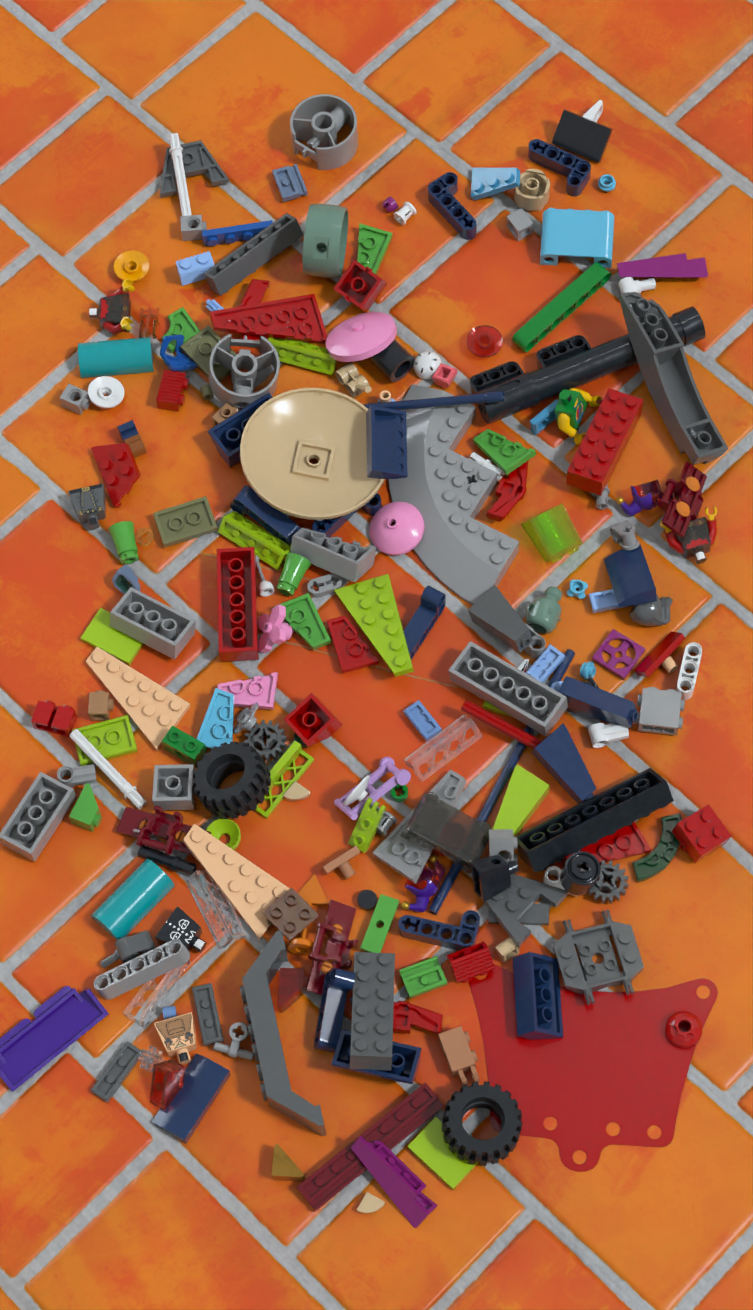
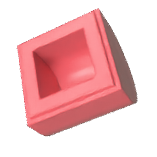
(444, 375)

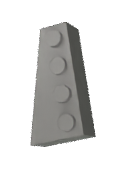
(333, 554)

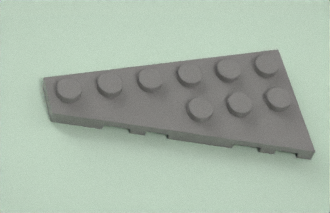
(409, 856)

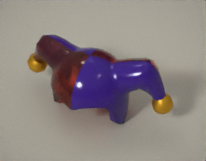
(644, 497)
(425, 886)

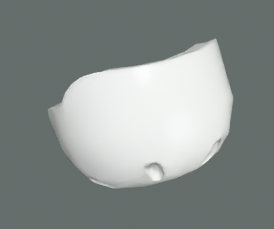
(425, 361)

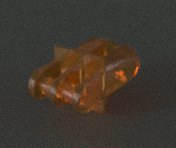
(149, 319)

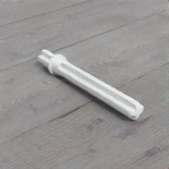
(176, 152)
(124, 786)

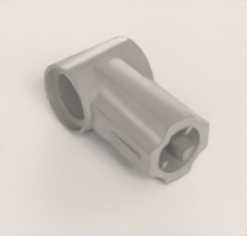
(78, 775)

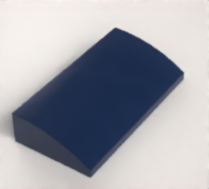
(386, 443)
(630, 577)
(201, 1086)

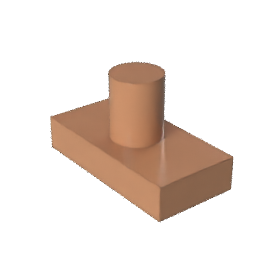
(342, 863)

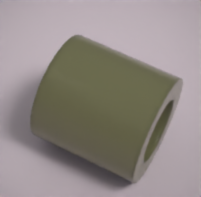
(206, 392)

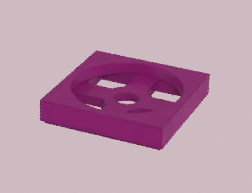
(610, 666)

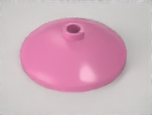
(403, 535)

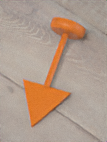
(312, 894)

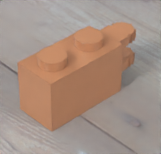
(458, 1053)

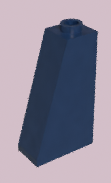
(597, 703)
(565, 764)

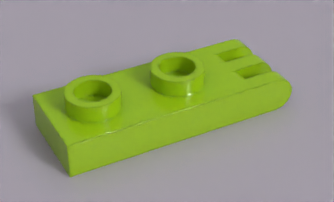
(367, 825)

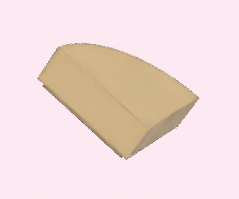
(296, 792)
(370, 1204)

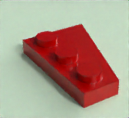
(349, 646)

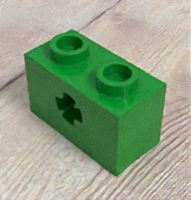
(184, 746)

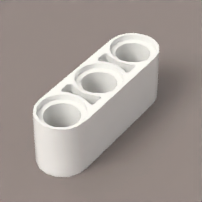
(692, 663)

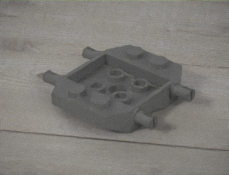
(594, 942)

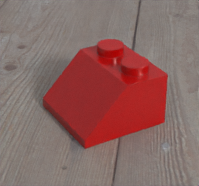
(312, 721)

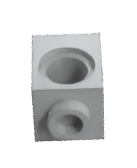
(519, 224)
(187, 230)
(71, 393)

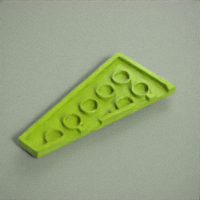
(377, 615)

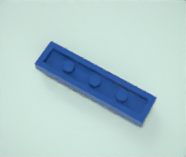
(233, 233)

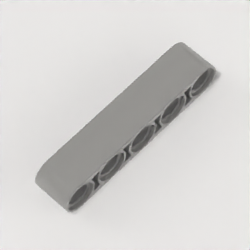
(142, 969)

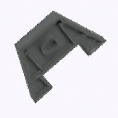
(196, 161)
(517, 900)

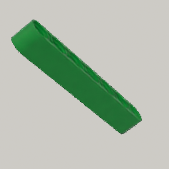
(561, 307)

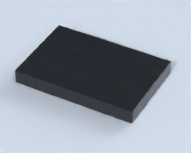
(582, 136)

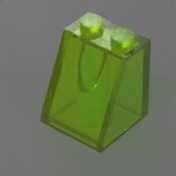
(553, 533)

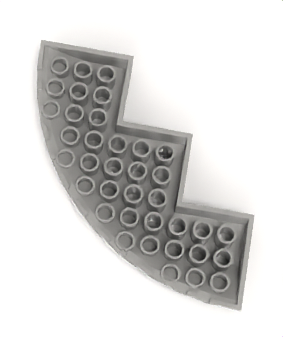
(454, 544)

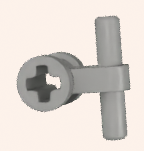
(233, 1050)

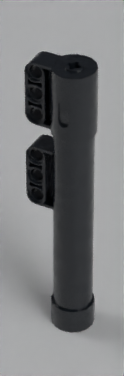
(566, 367)

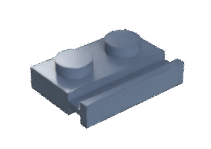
(289, 182)

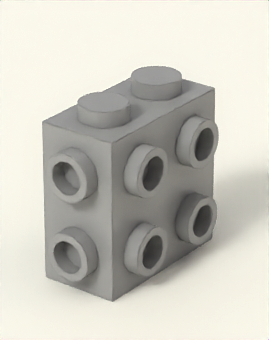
(660, 711)

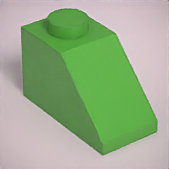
(86, 811)

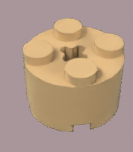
(533, 190)

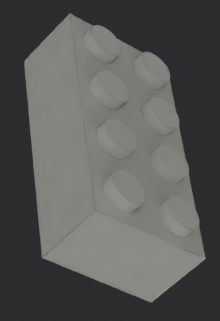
(152, 623)
(37, 816)

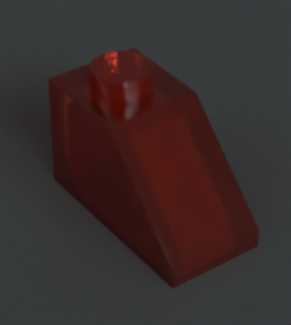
(291, 986)
(166, 1082)

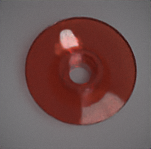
(481, 335)

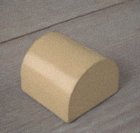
(506, 950)

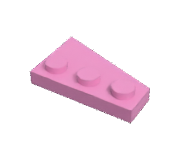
(253, 690)

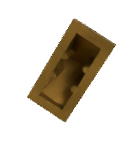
(284, 1168)

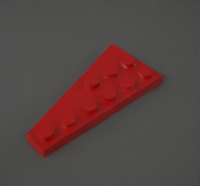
(284, 318)

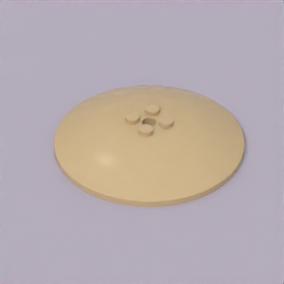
(302, 427)

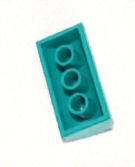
(115, 357)
(133, 900)

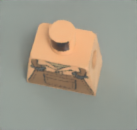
(178, 1036)

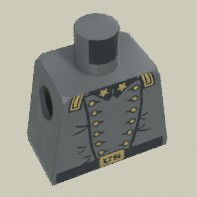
(89, 504)

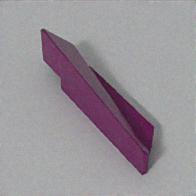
(664, 266)
(396, 1180)

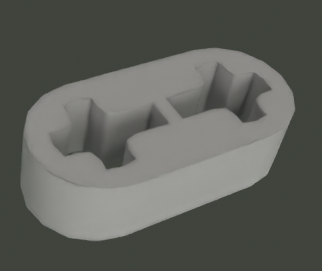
(324, 585)

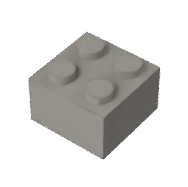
(174, 787)

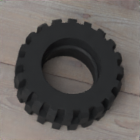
(245, 793)
(481, 1097)

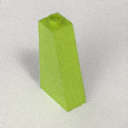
(520, 800)

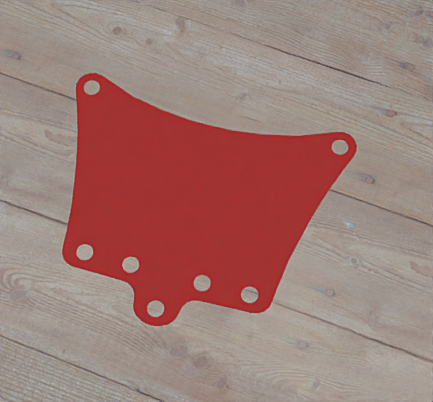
(603, 1069)

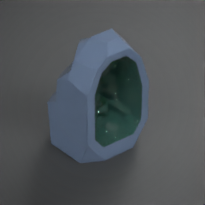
(124, 579)

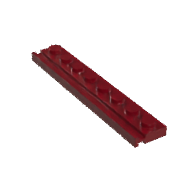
(390, 1130)

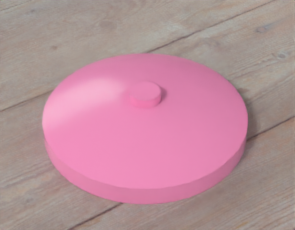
(361, 336)

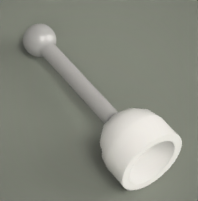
(265, 587)

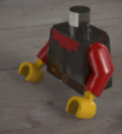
(115, 310)
(697, 539)

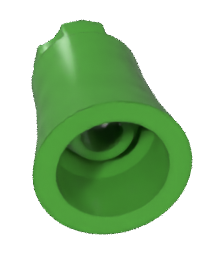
(124, 541)
(292, 573)

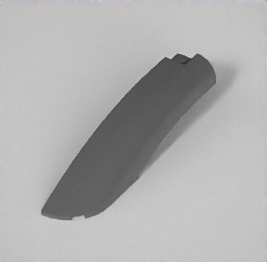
(670, 379)

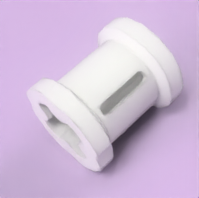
(404, 213)

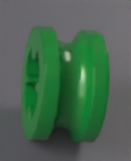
(401, 798)

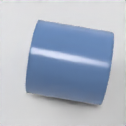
(169, 1012)

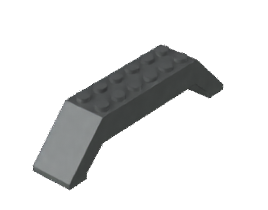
(267, 1040)

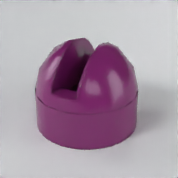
(390, 203)

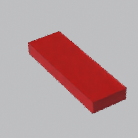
(659, 654)

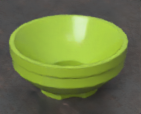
(226, 827)

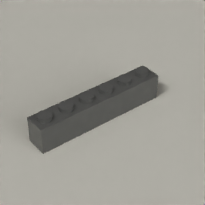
(253, 254)

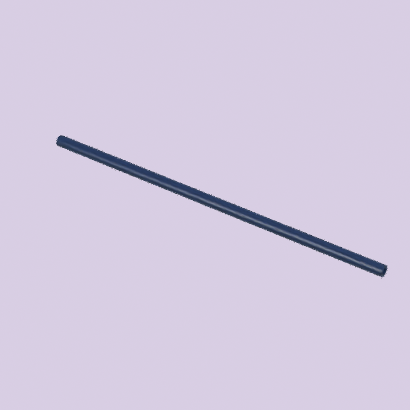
(496, 791)

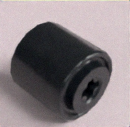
(394, 361)
(575, 881)

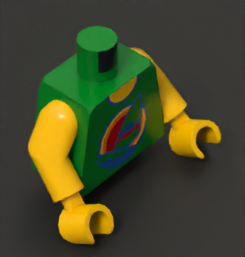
(571, 409)

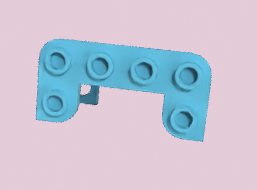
(577, 235)

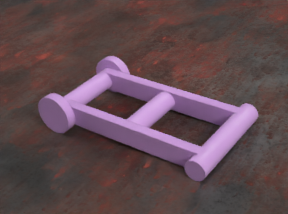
(386, 765)

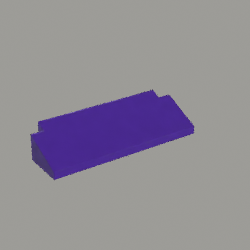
(56, 1026)

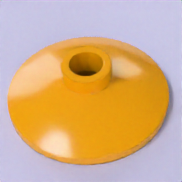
(130, 260)

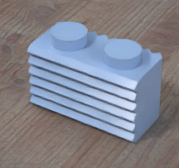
(193, 268)

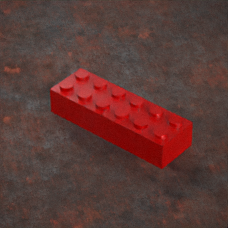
(604, 442)
(237, 604)

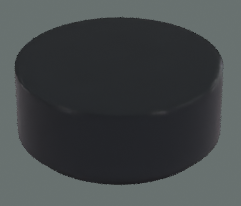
(367, 900)

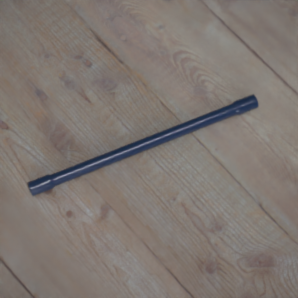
(488, 397)

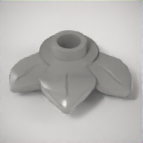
(246, 719)

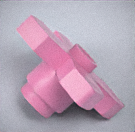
(273, 629)

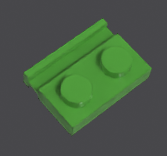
(423, 977)

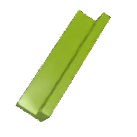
(304, 355)
(242, 535)
(277, 772)

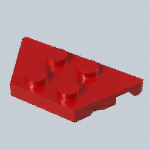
(117, 469)

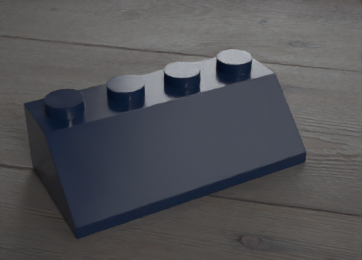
(228, 433)
(537, 997)
(404, 1060)

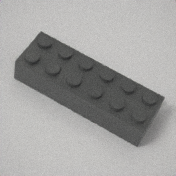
(372, 1011)

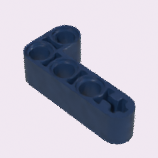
(566, 164)
(441, 193)
(268, 517)
(330, 526)
(425, 617)
(439, 928)
(332, 1006)

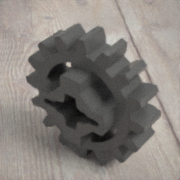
(274, 739)
(610, 890)

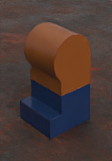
(131, 437)

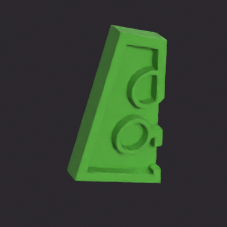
(372, 246)
(503, 452)
(305, 621)

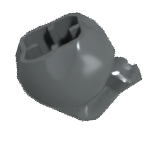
(652, 613)

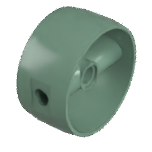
(325, 240)

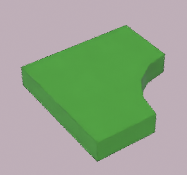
(180, 325)

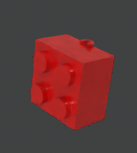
(360, 286)
(701, 833)

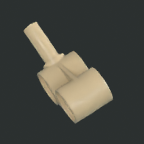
(353, 382)

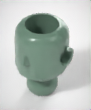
(545, 611)

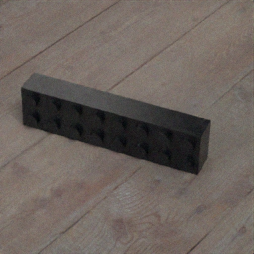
(593, 819)

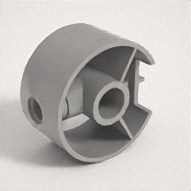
(318, 121)
(243, 381)

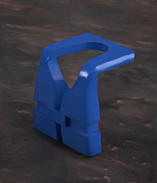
(181, 361)

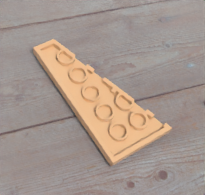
(142, 699)
(241, 881)

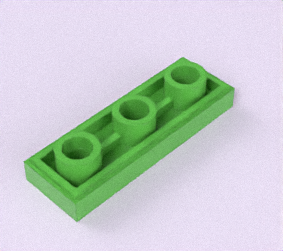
(384, 915)

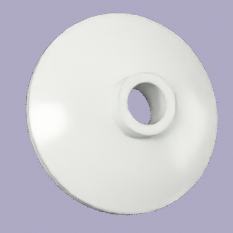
(108, 386)
(358, 793)

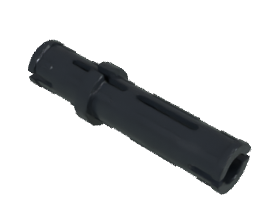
(172, 862)

